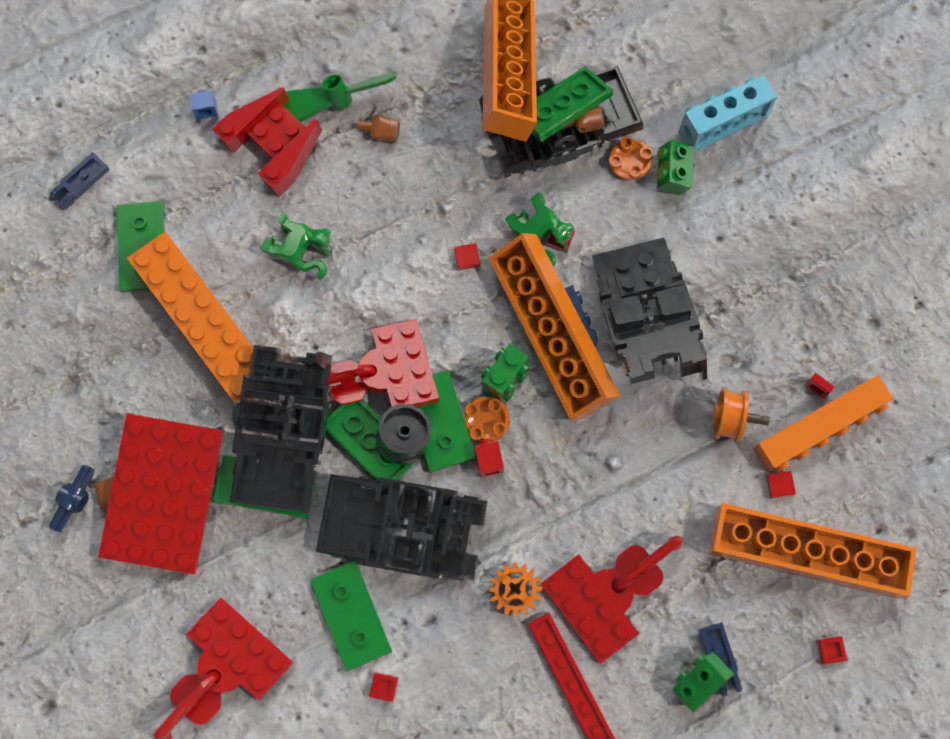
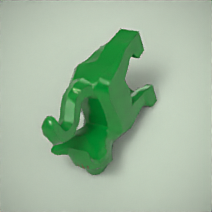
(541, 224)
(295, 244)

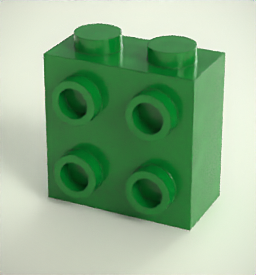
(508, 370)

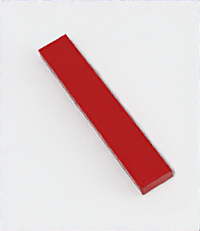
(569, 678)

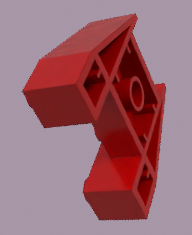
(275, 133)

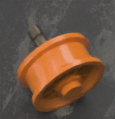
(732, 414)

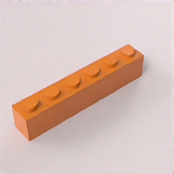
(824, 423)

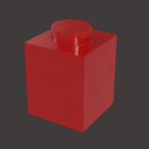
(489, 458)

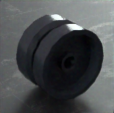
(403, 434)

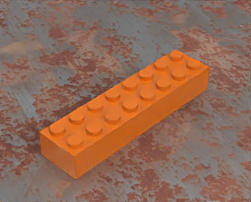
(509, 68)
(195, 312)
(553, 327)
(813, 551)

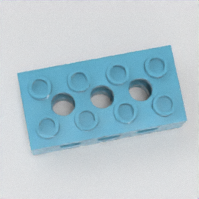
(727, 113)

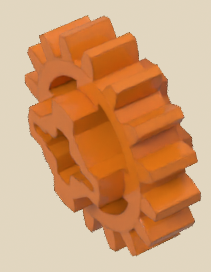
(524, 581)

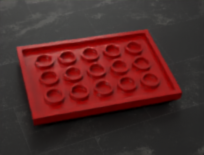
(161, 493)

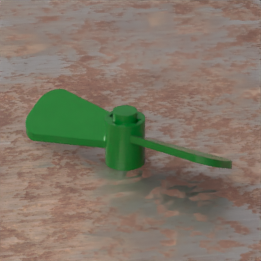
(334, 93)

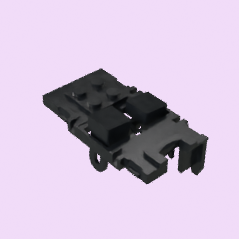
(619, 120)
(641, 275)
(272, 472)
(359, 518)

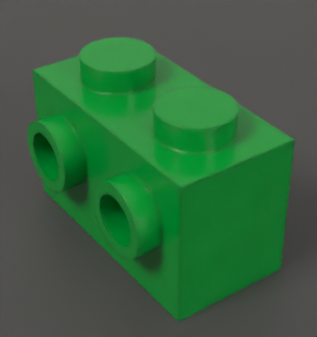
(675, 167)
(702, 681)

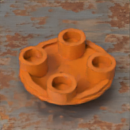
(631, 158)
(487, 418)

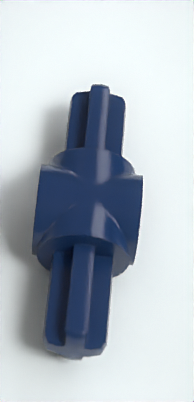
(72, 498)

